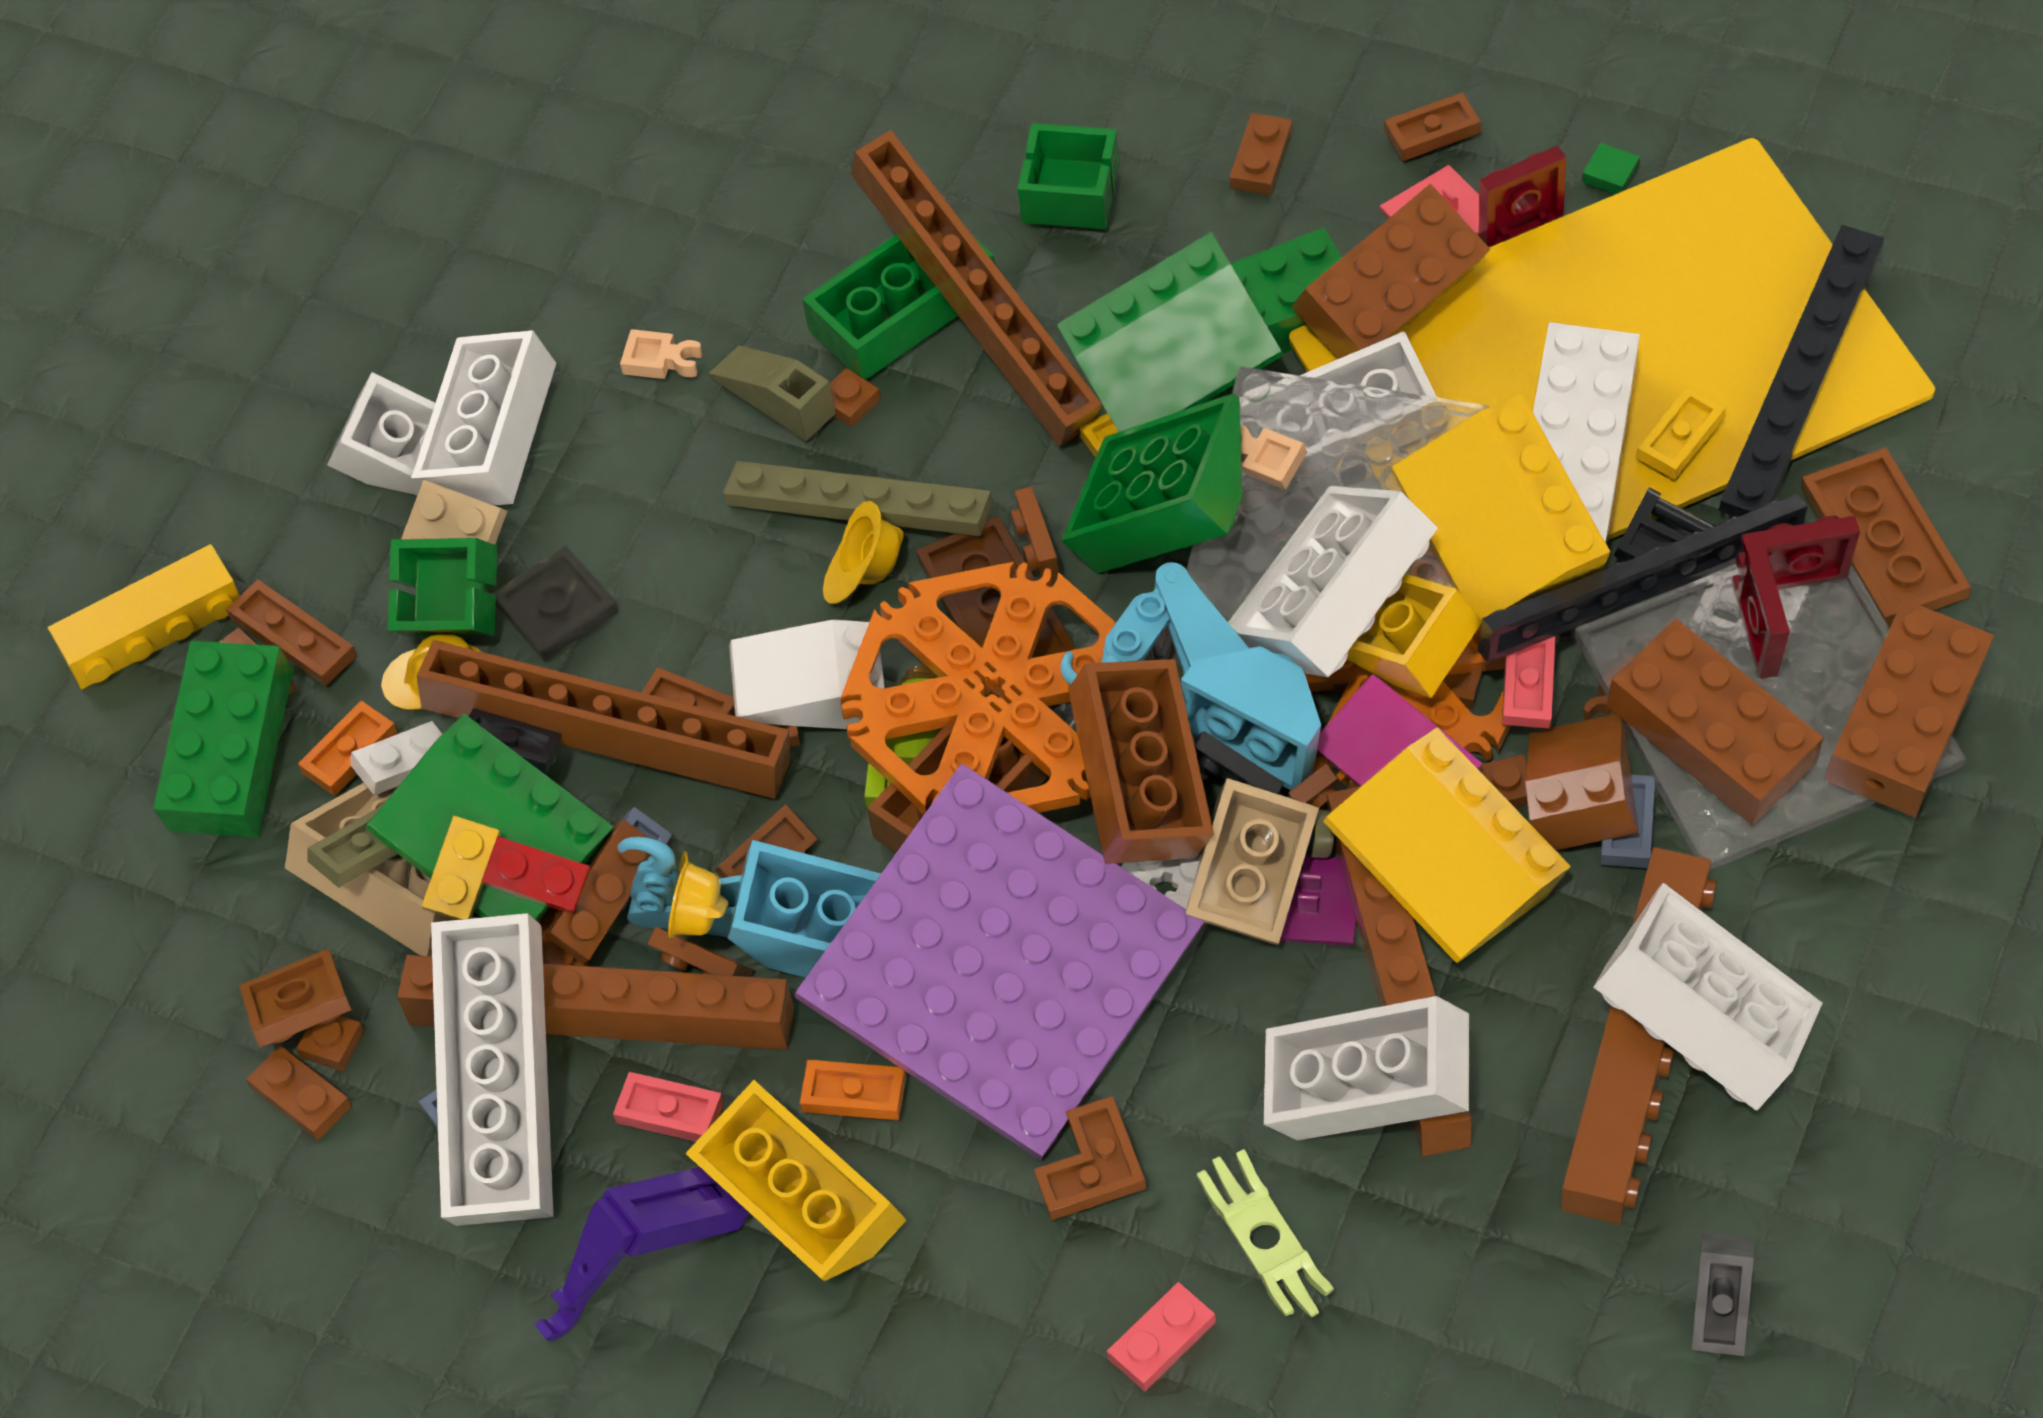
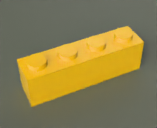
(145, 616)

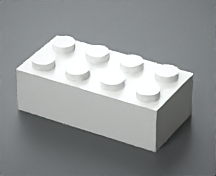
(1367, 1069)

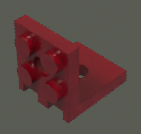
(1522, 196)
(1781, 560)

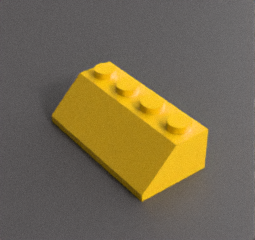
(795, 1184)

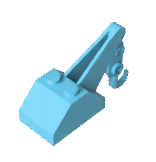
(1231, 691)
(778, 909)

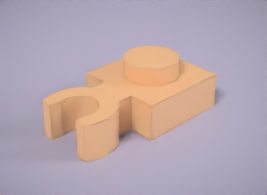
(655, 352)
(1271, 456)

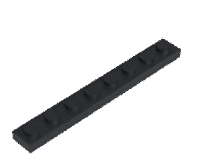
(1802, 372)
(1629, 581)

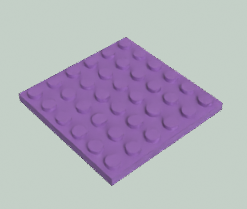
(999, 961)

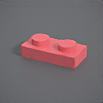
(1529, 686)
(667, 1107)
(1161, 1336)

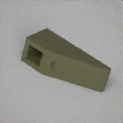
(778, 388)

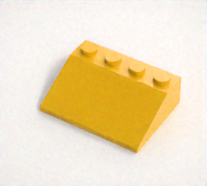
(1502, 509)
(1447, 845)

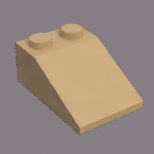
(1251, 861)

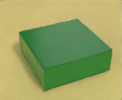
(1611, 169)

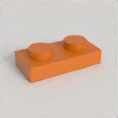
(330, 759)
(853, 1090)

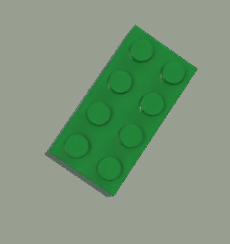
(1280, 276)
(877, 308)
(223, 739)

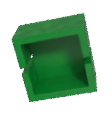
(1068, 176)
(449, 585)

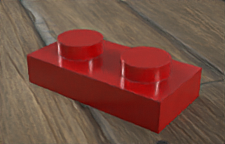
(535, 875)

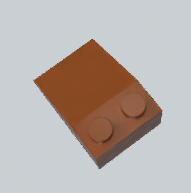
(1581, 782)

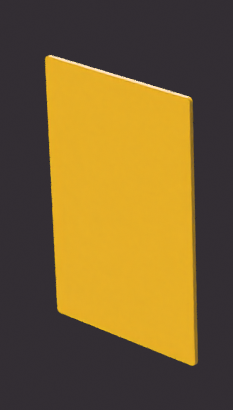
(1710, 278)

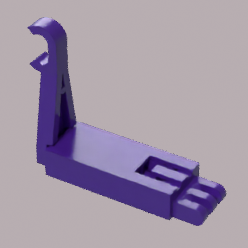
(639, 1221)

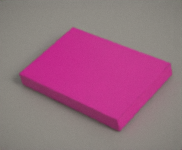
(1374, 731)

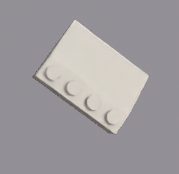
(1334, 576)
(1709, 997)

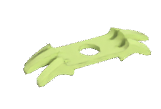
(1258, 1209)

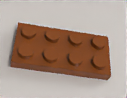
(1897, 543)

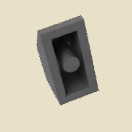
(1723, 1293)

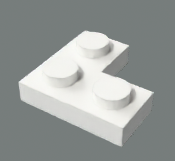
(392, 759)

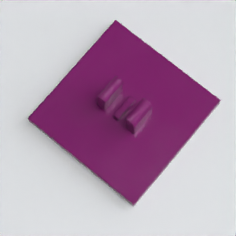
(1320, 905)

